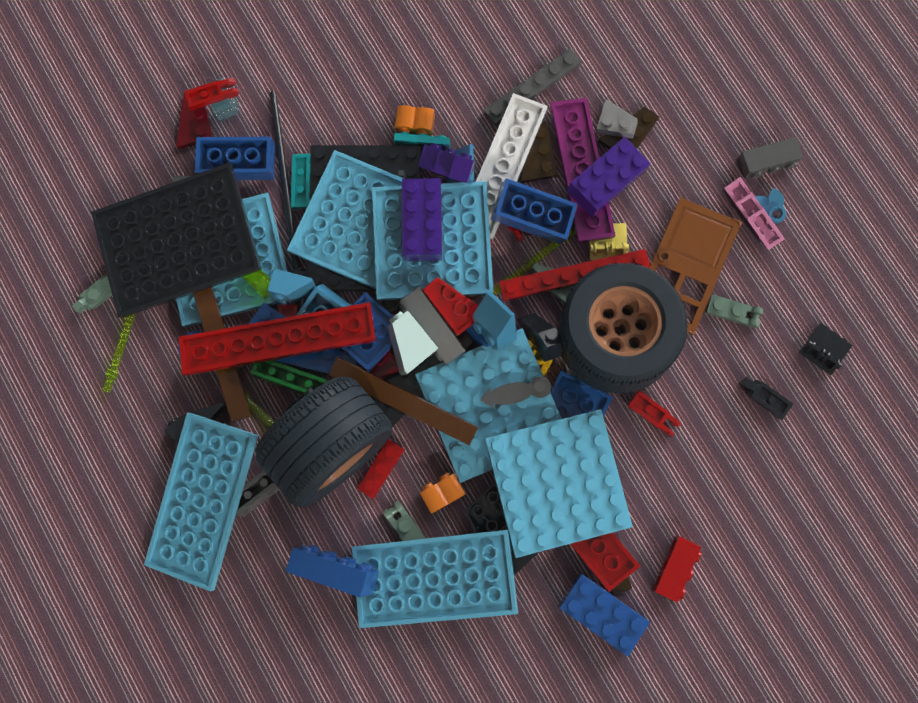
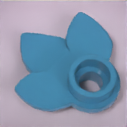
(773, 203)

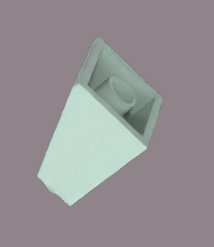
(409, 342)

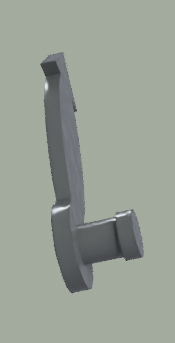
(517, 392)

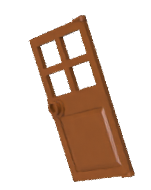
(696, 248)

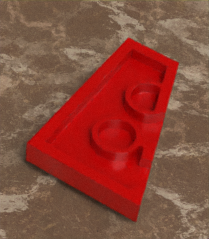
(451, 305)

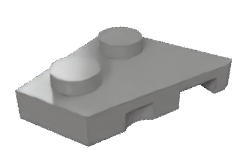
(616, 121)

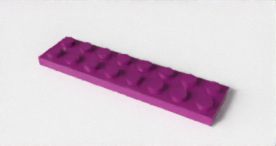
(578, 152)

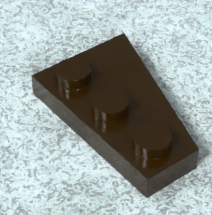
(646, 122)
(540, 160)

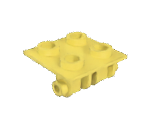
(610, 247)

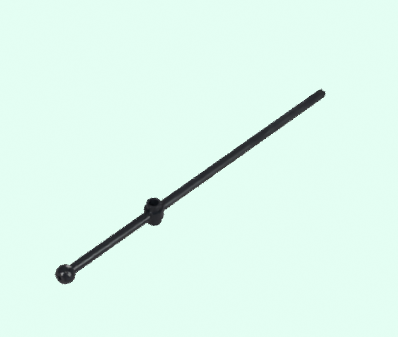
(285, 188)

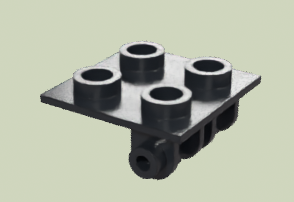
(826, 349)

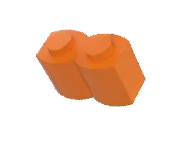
(414, 120)
(442, 493)

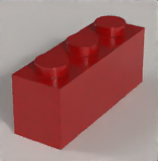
(677, 569)

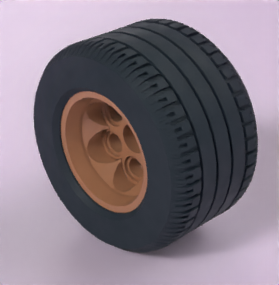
(651, 303)
(322, 440)

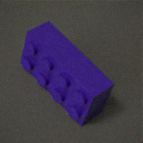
(608, 177)
(421, 219)

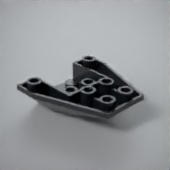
(487, 516)

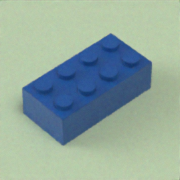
(251, 156)
(533, 211)
(332, 570)
(603, 614)

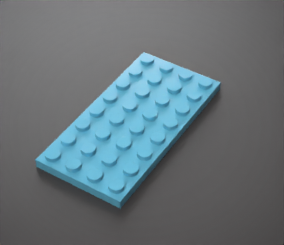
(200, 501)
(438, 579)

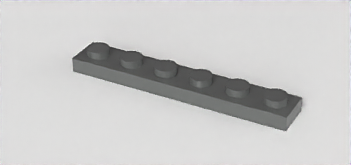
(535, 84)

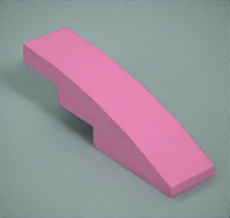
(754, 213)

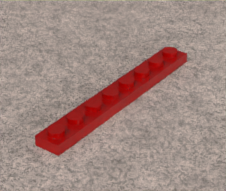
(563, 276)

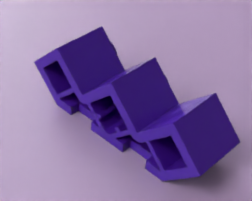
(447, 162)

